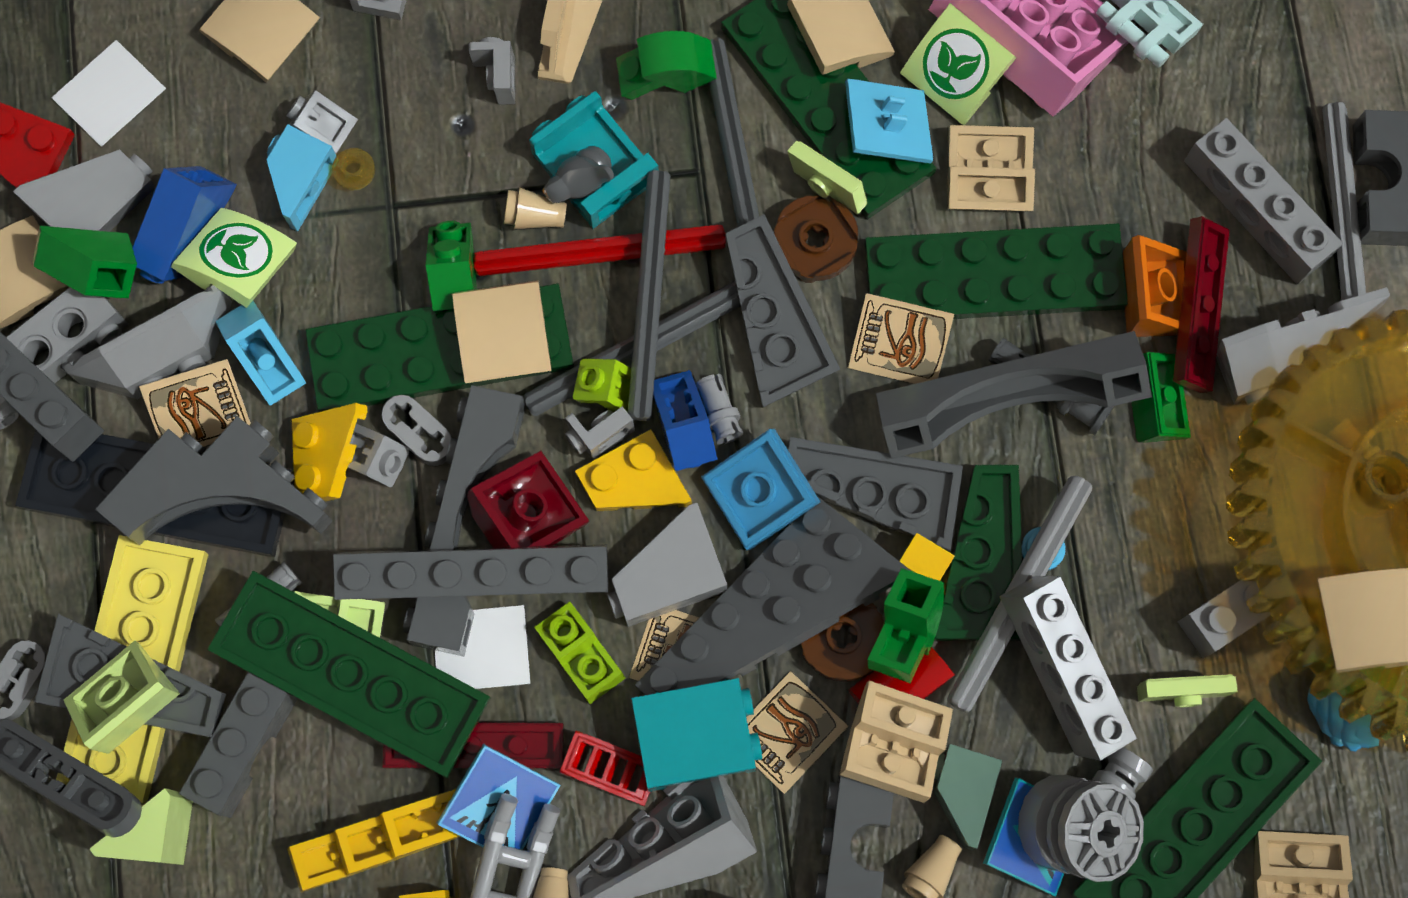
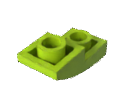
(580, 652)

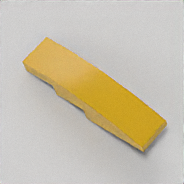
(371, 842)

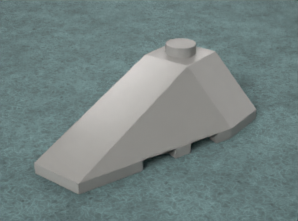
(1260, 353)
(679, 841)

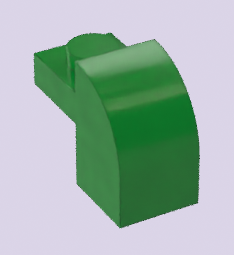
(666, 59)
(910, 625)

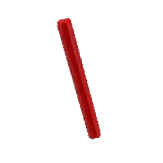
(593, 250)

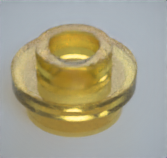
(355, 180)

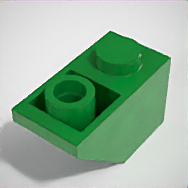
(87, 260)
(449, 262)

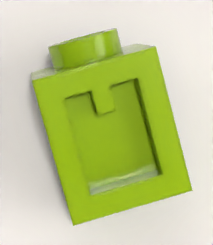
(603, 383)

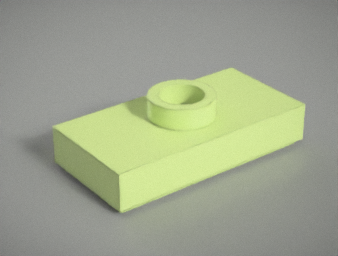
(826, 177)
(1187, 690)

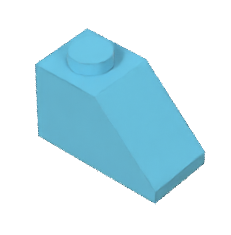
(298, 172)
(260, 352)

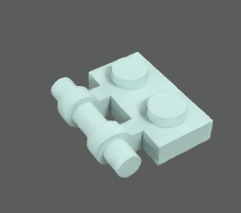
(1163, 20)

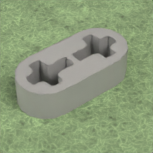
(410, 437)
(28, 682)

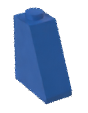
(177, 212)

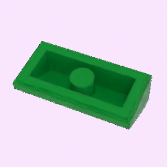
(1165, 413)

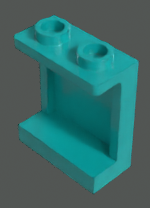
(587, 125)
(696, 733)

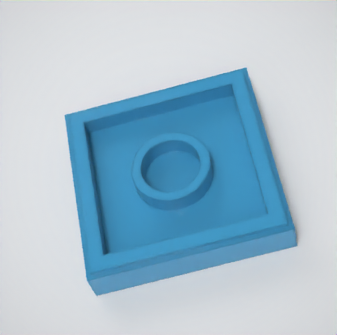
(760, 489)

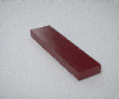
(1201, 305)
(527, 743)

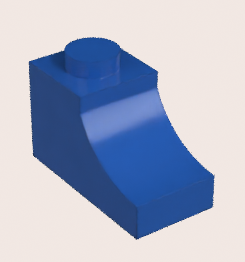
(684, 421)

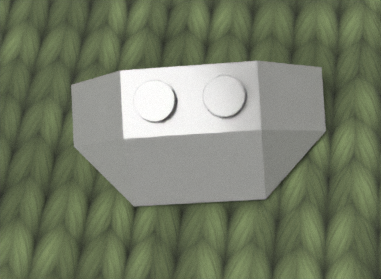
(156, 349)

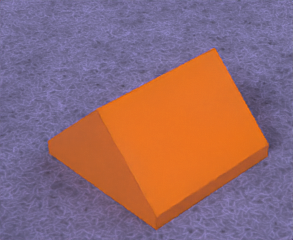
(1153, 287)

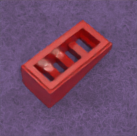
(574, 754)

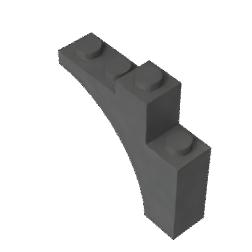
(232, 471)

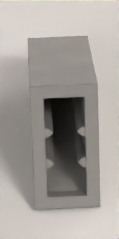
(90, 193)
(669, 572)

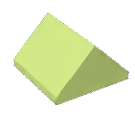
(119, 699)
(158, 834)

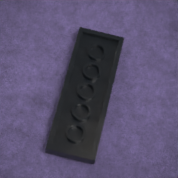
(76, 489)

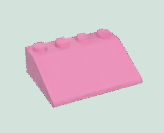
(1054, 43)

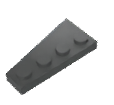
(778, 321)
(895, 492)
(81, 652)

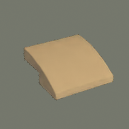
(259, 31)
(841, 32)
(990, 168)
(20, 282)
(501, 331)
(1367, 618)
(896, 741)
(1301, 865)

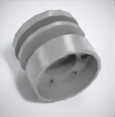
(1081, 827)

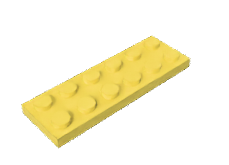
(150, 601)

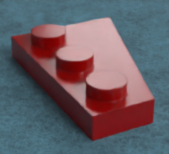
(30, 145)

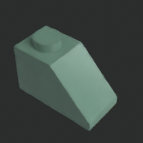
(965, 790)

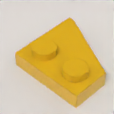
(324, 449)
(633, 477)

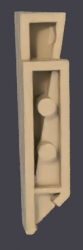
(564, 37)

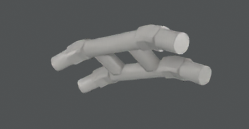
(495, 853)

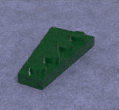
(985, 553)

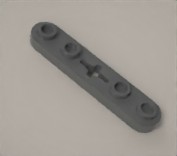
(87, 794)

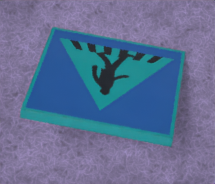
(1007, 851)

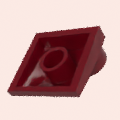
(525, 506)

